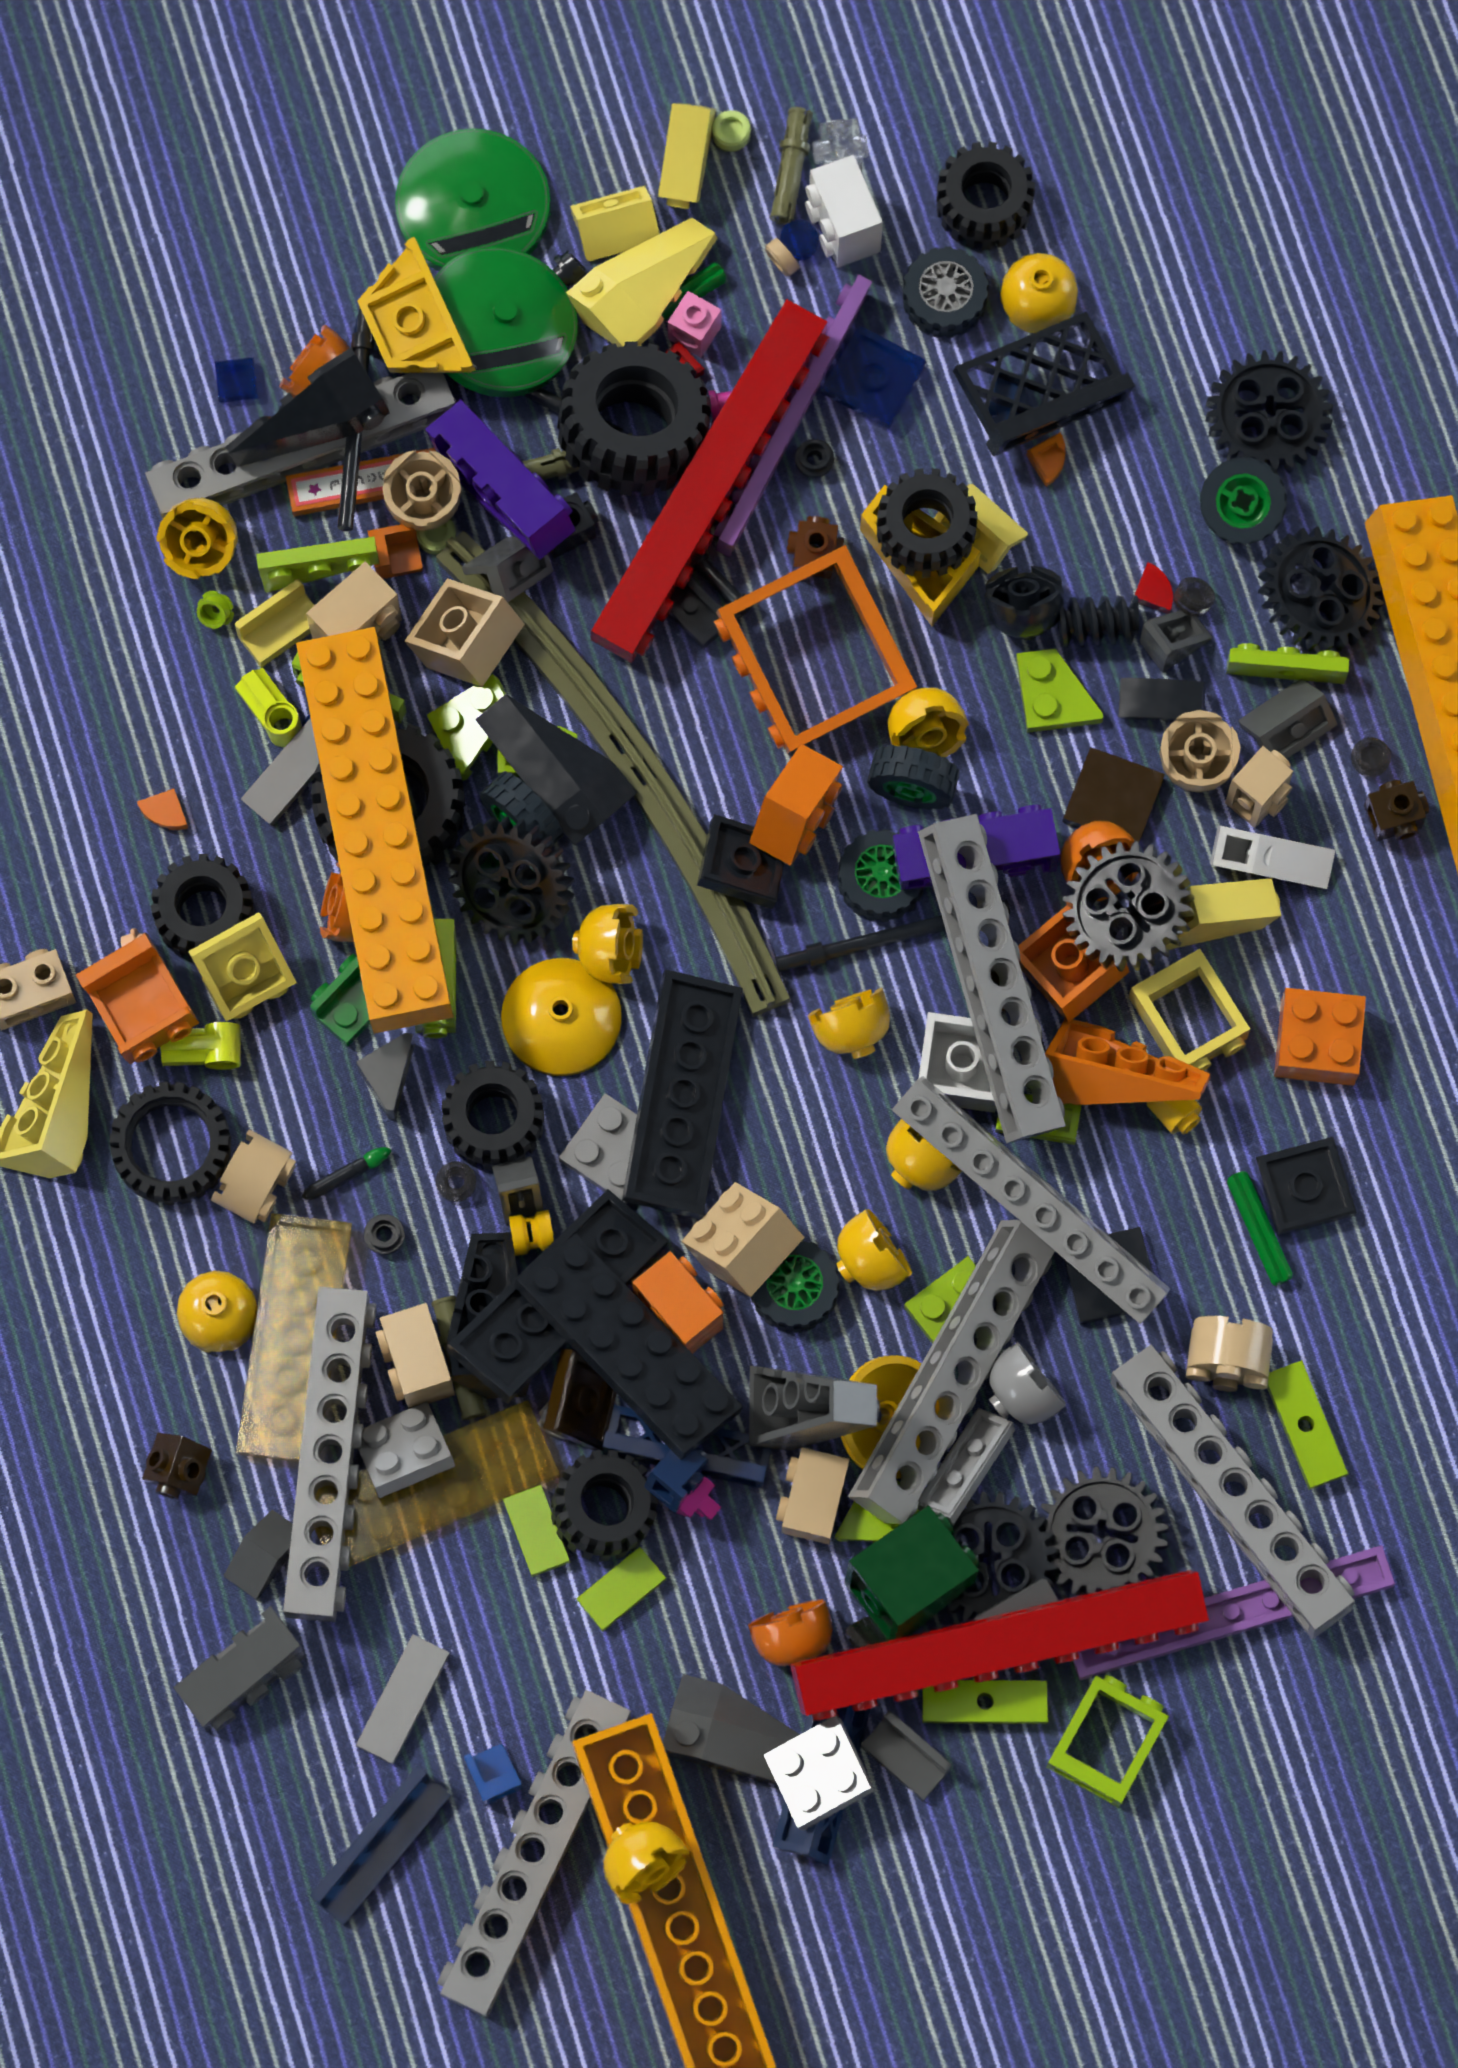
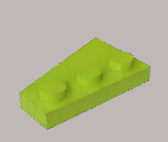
(314, 562)

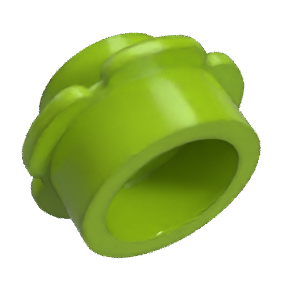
(210, 615)

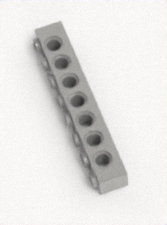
(249, 479)
(983, 997)
(1031, 1199)
(333, 1309)
(935, 1379)
(1312, 1611)
(480, 1993)

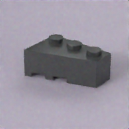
(241, 1672)

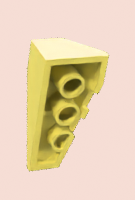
(631, 291)
(53, 1117)

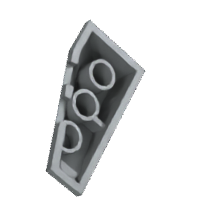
(722, 1730)

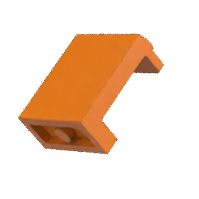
(138, 999)

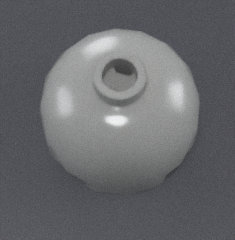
(1022, 1388)

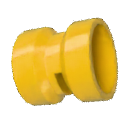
(541, 1232)

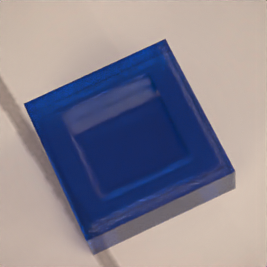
(236, 380)

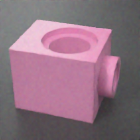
(694, 324)

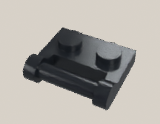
(696, 609)

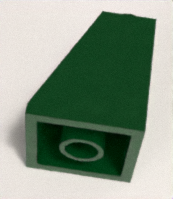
(911, 1574)

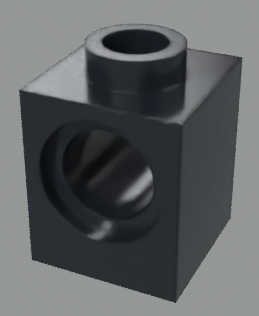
(585, 530)

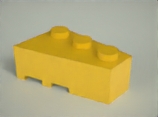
(928, 594)

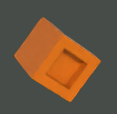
(396, 551)

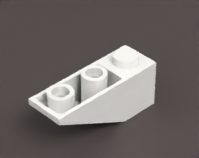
(1272, 857)

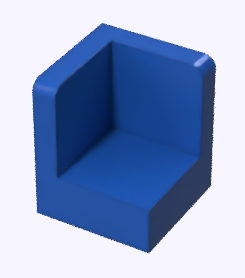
(493, 1774)

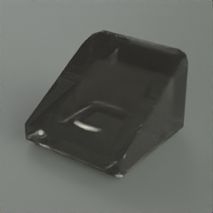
(863, 1633)

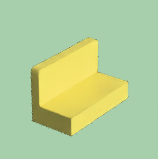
(615, 222)
(994, 531)
(276, 623)

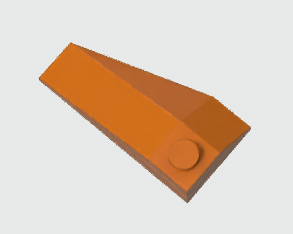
(1101, 1070)

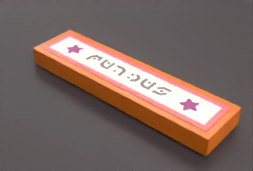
(321, 488)

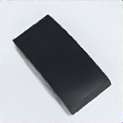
(1159, 698)

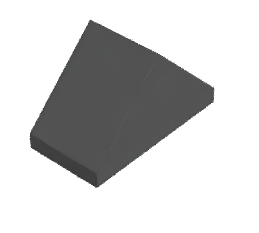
(1173, 638)
(387, 1071)
(518, 1188)
(261, 1555)

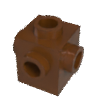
(813, 531)

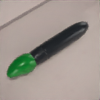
(346, 1173)

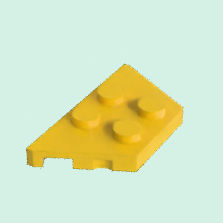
(412, 319)

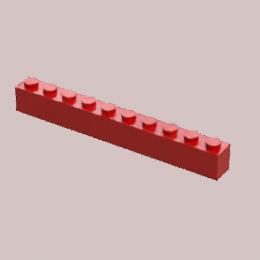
(709, 481)
(999, 1643)

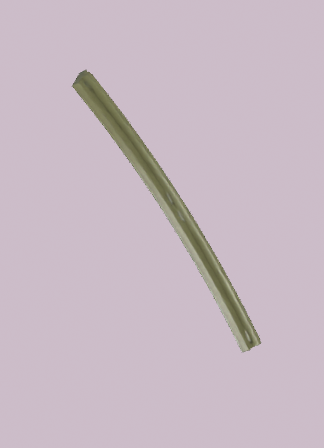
(658, 799)

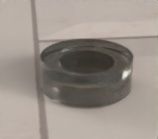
(1194, 596)

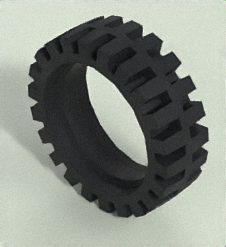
(155, 1098)

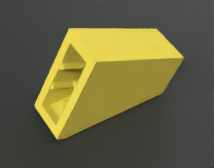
(686, 154)
(1229, 910)

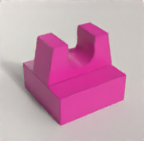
(700, 1502)

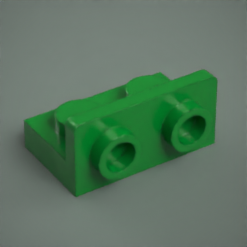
(342, 1004)

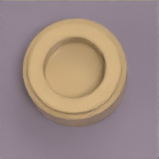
(781, 257)

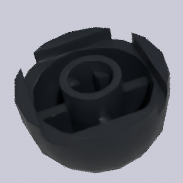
(1024, 602)

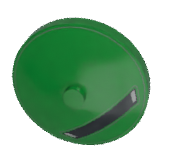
(472, 194)
(509, 318)

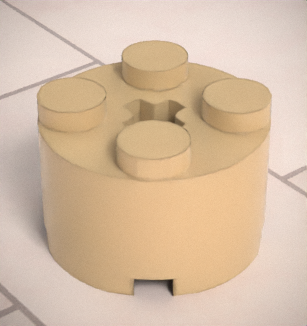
(253, 1177)
(1230, 1353)

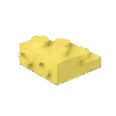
(242, 967)

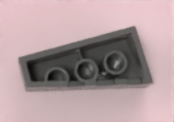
(805, 1408)

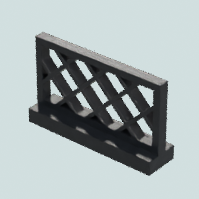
(1064, 407)

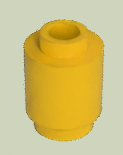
(1177, 1115)

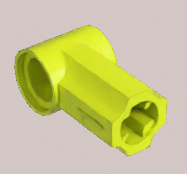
(268, 705)
(213, 1046)

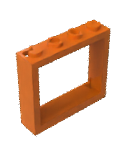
(865, 606)

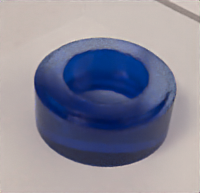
(800, 239)

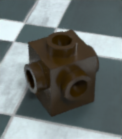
(1396, 810)
(176, 1465)

